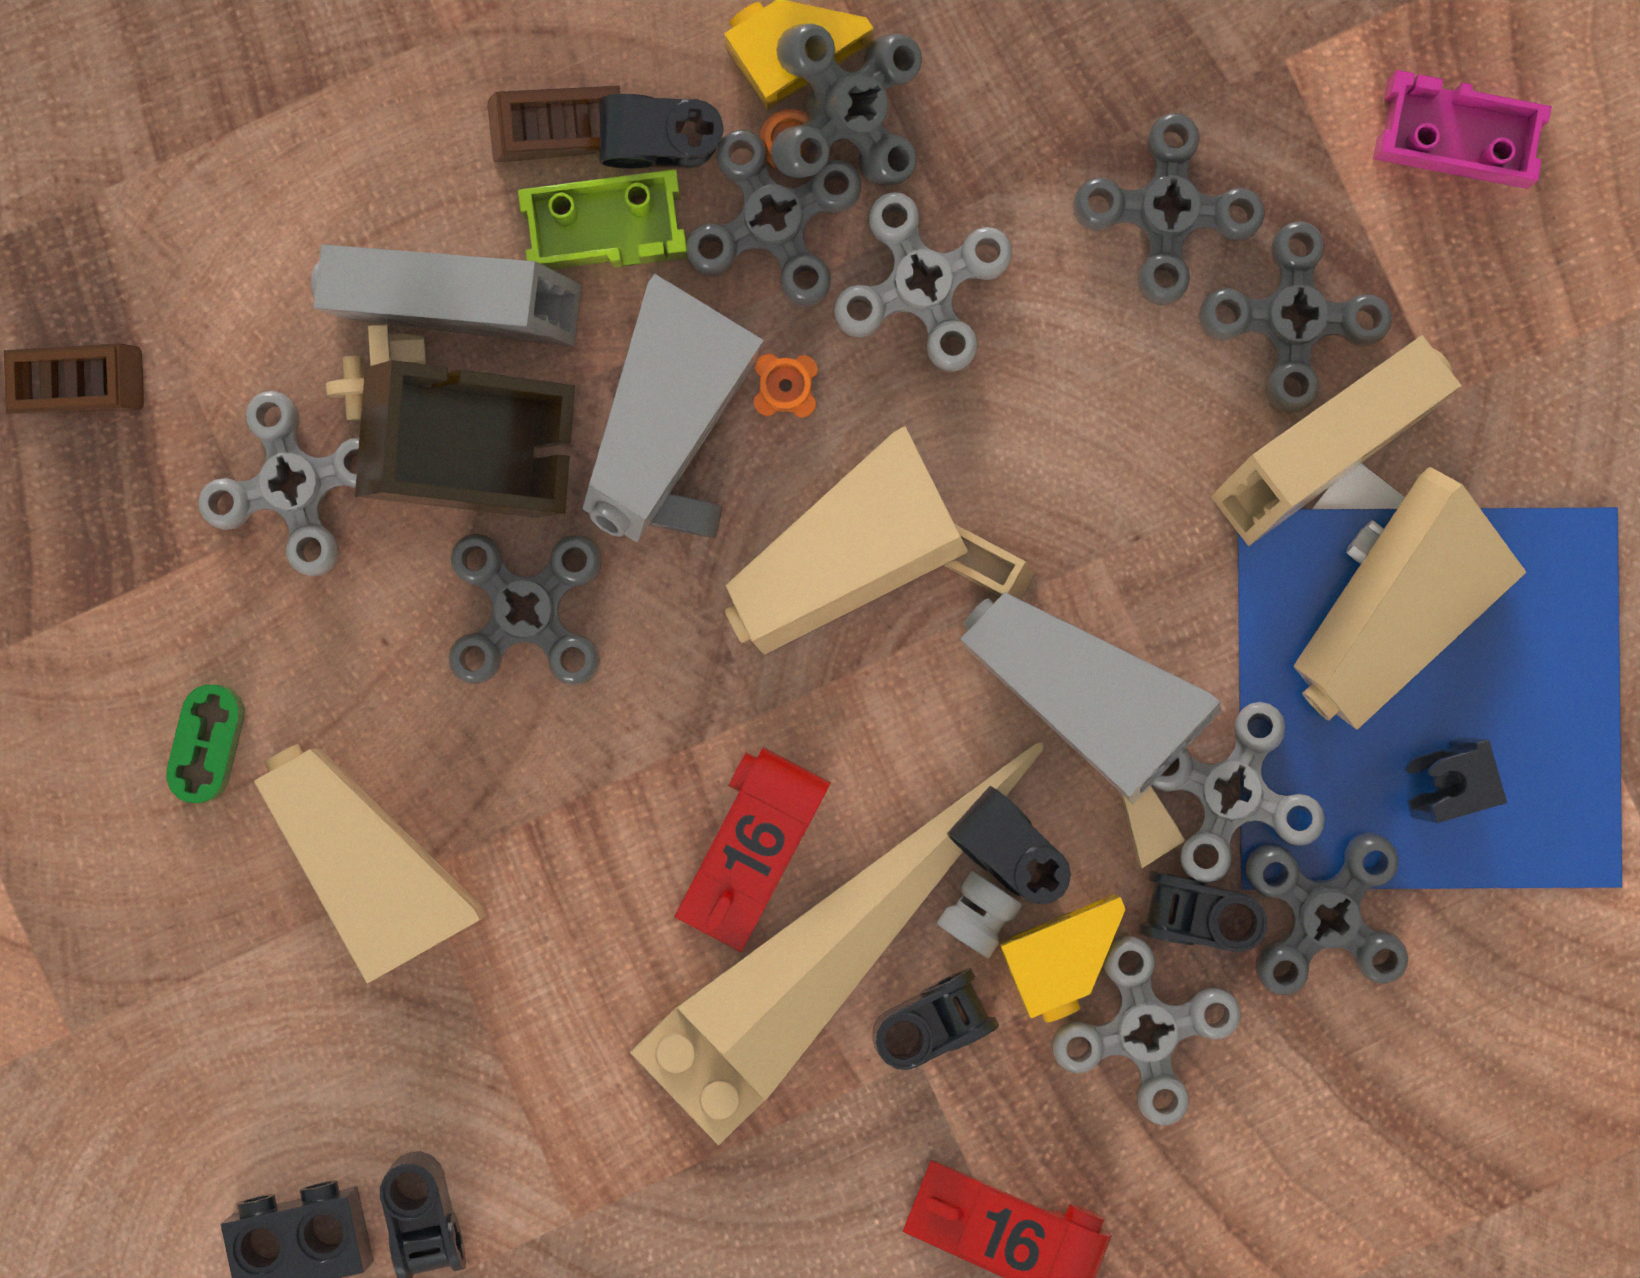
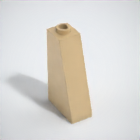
(1335, 439)
(847, 549)
(1407, 600)
(363, 865)

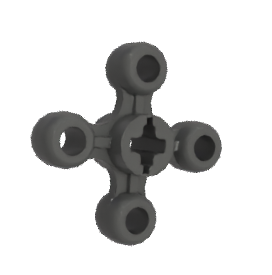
(887, 62)
(761, 192)
(1198, 209)
(1324, 317)
(502, 631)
(1341, 893)

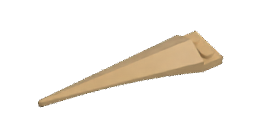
(754, 1021)

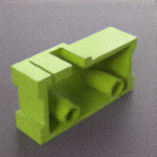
(604, 221)

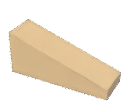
(992, 566)
(1150, 828)

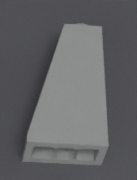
(448, 293)
(669, 396)
(1097, 697)

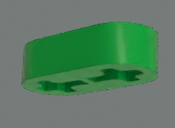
(190, 739)

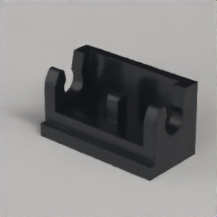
(1464, 781)

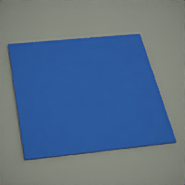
(1526, 675)

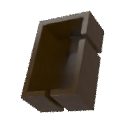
(463, 439)

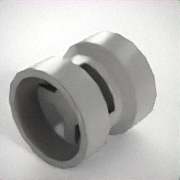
(972, 927)

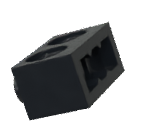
(292, 1223)

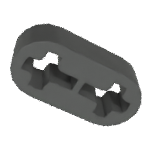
(688, 516)

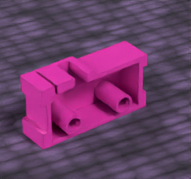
(1461, 131)

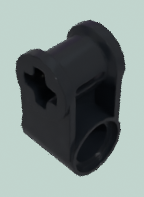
(646, 131)
(1005, 843)
(1198, 913)
(937, 1021)
(423, 1230)

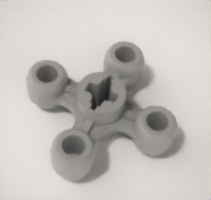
(949, 267)
(264, 489)
(1262, 807)
(1151, 1059)

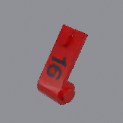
(752, 846)
(1003, 1230)

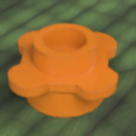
(798, 398)

